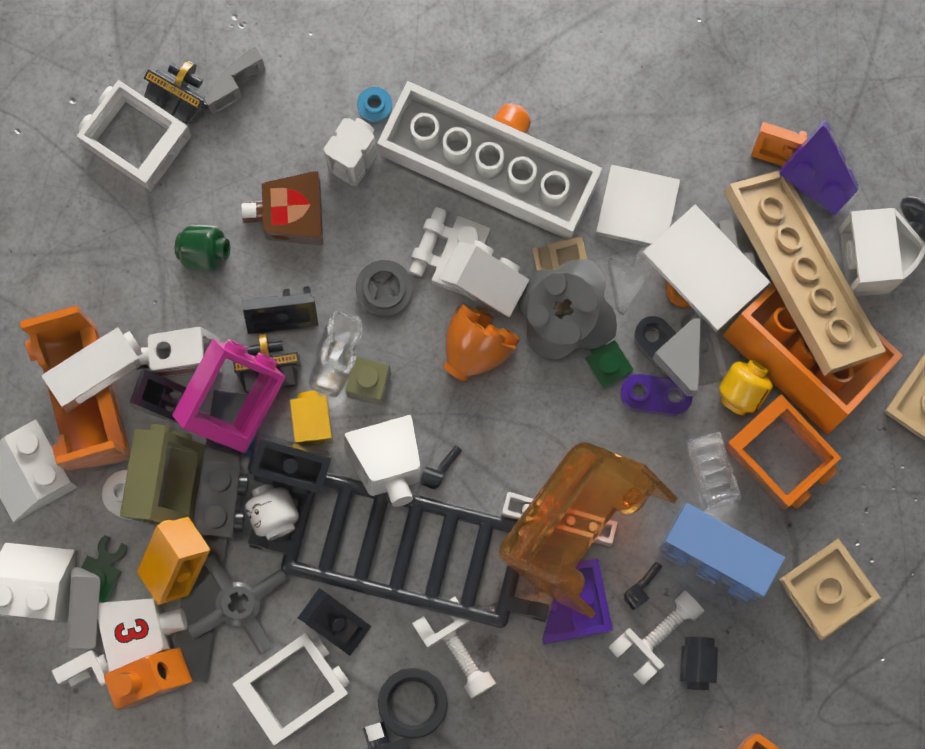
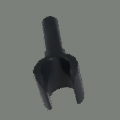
(433, 477)
(635, 595)

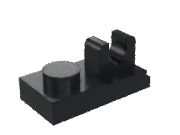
(281, 312)

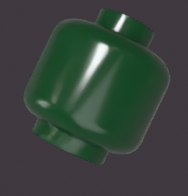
(202, 247)

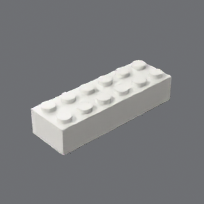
(489, 160)

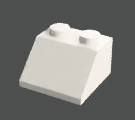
(30, 471)
(35, 582)

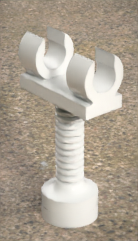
(685, 609)
(477, 681)

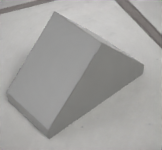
(681, 357)

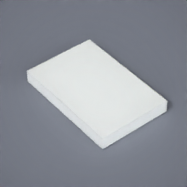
(705, 268)

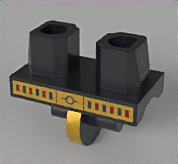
(163, 85)
(287, 364)

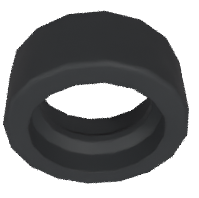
(389, 688)

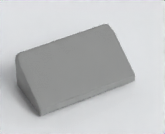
(83, 609)

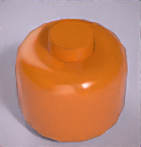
(513, 116)

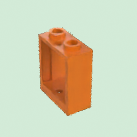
(807, 434)

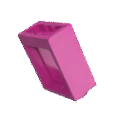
(242, 431)

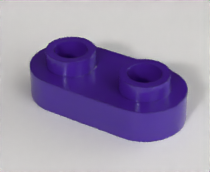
(656, 397)

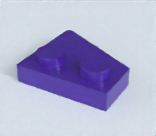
(821, 170)

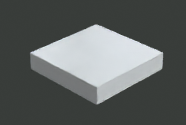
(637, 205)

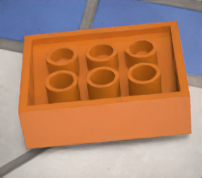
(772, 338)

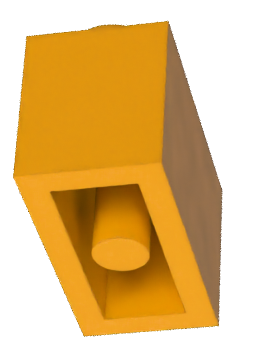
(173, 560)

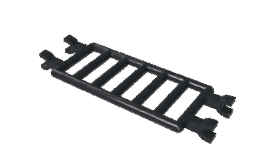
(394, 591)

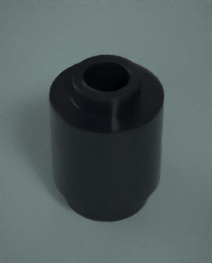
(699, 662)

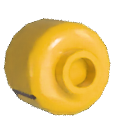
(745, 387)

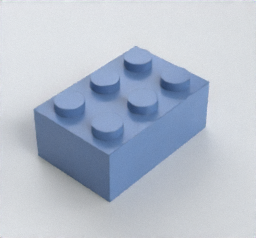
(721, 554)

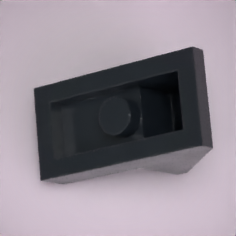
(334, 621)

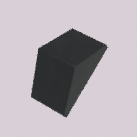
(156, 395)

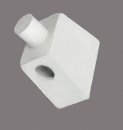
(385, 458)

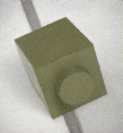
(368, 381)

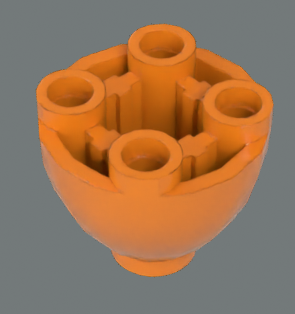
(476, 343)

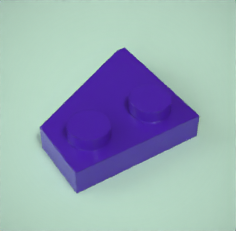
(569, 624)

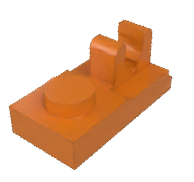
(776, 143)

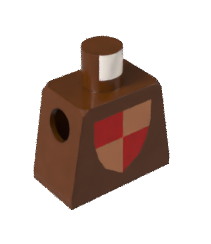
(289, 209)

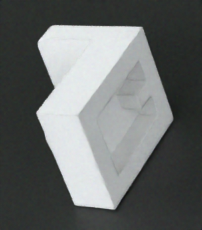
(78, 669)

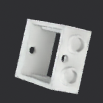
(163, 153)
(93, 368)
(261, 710)

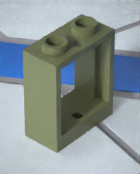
(146, 475)

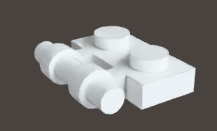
(463, 231)

